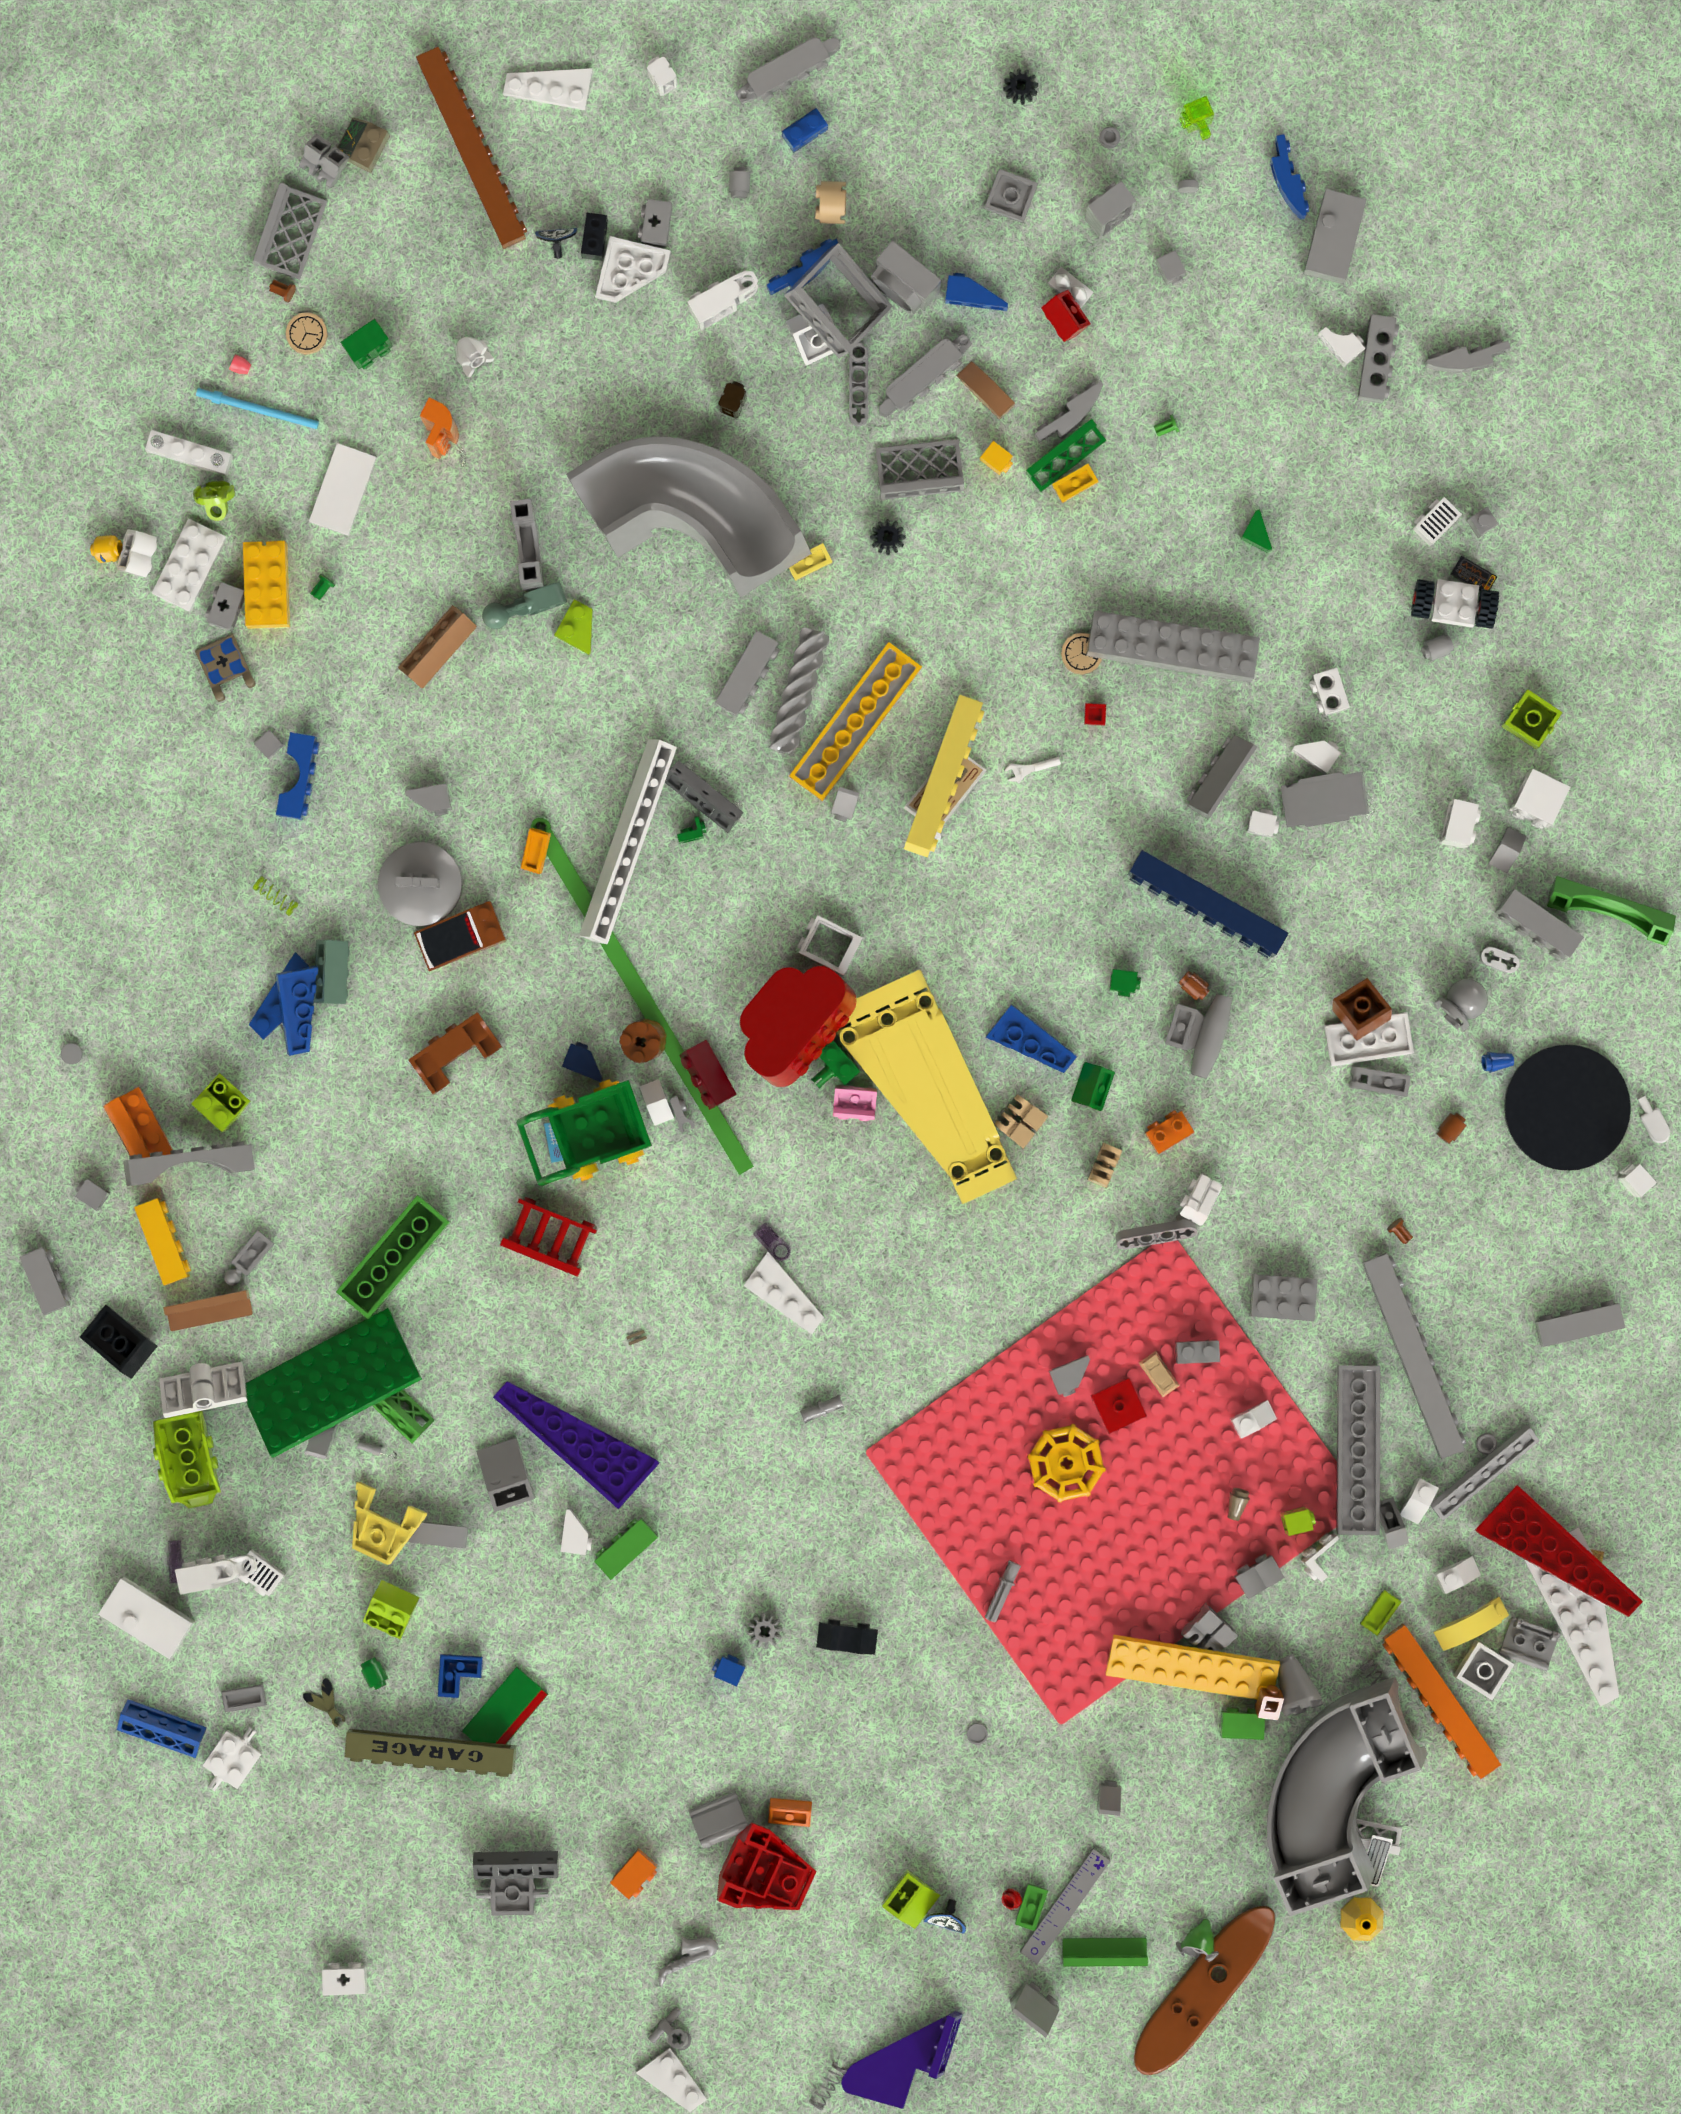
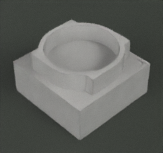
(905, 279)

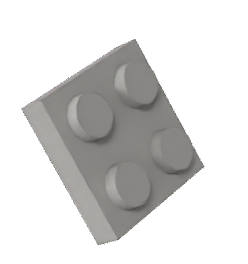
(1011, 196)

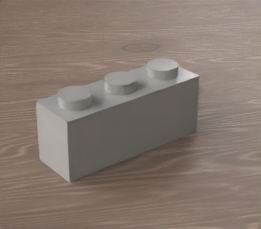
(45, 1280)

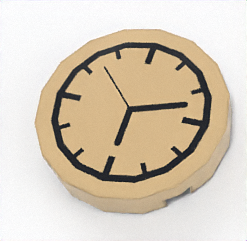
(306, 333)
(1075, 657)

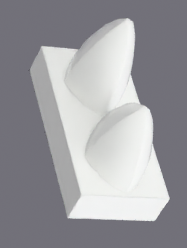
(1065, 281)

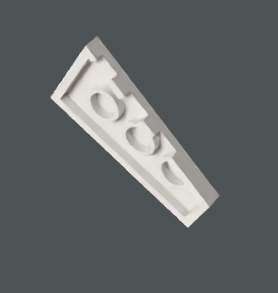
(555, 87)

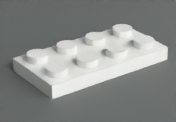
(189, 565)

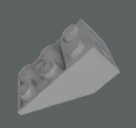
(505, 1475)

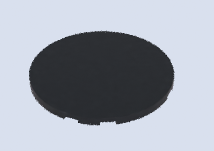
(1567, 1107)

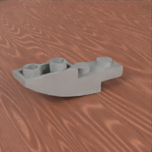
(1461, 361)
(1077, 407)

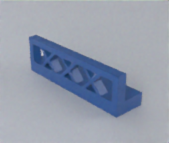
(162, 1725)

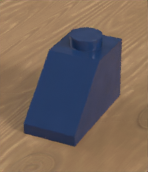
(582, 1061)

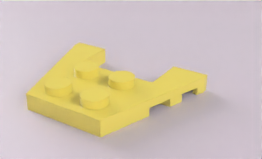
(378, 1535)

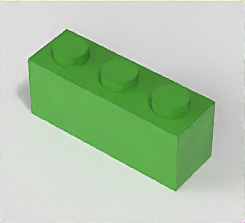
(625, 1547)

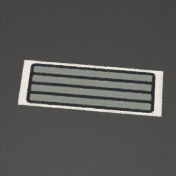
(1378, 1853)

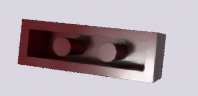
(707, 1074)

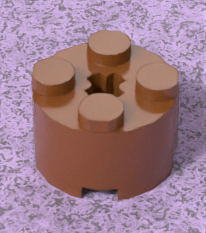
(632, 1045)

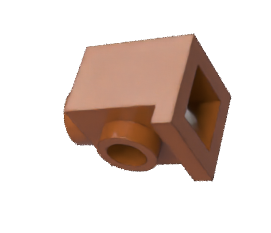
(1269, 1703)

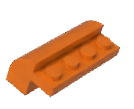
(442, 427)
(137, 1124)

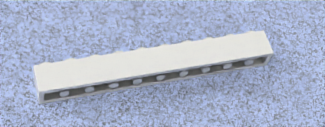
(627, 841)

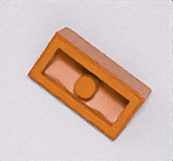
(790, 1812)

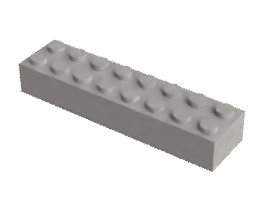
(1173, 646)

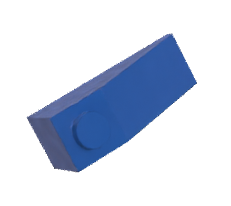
(967, 292)

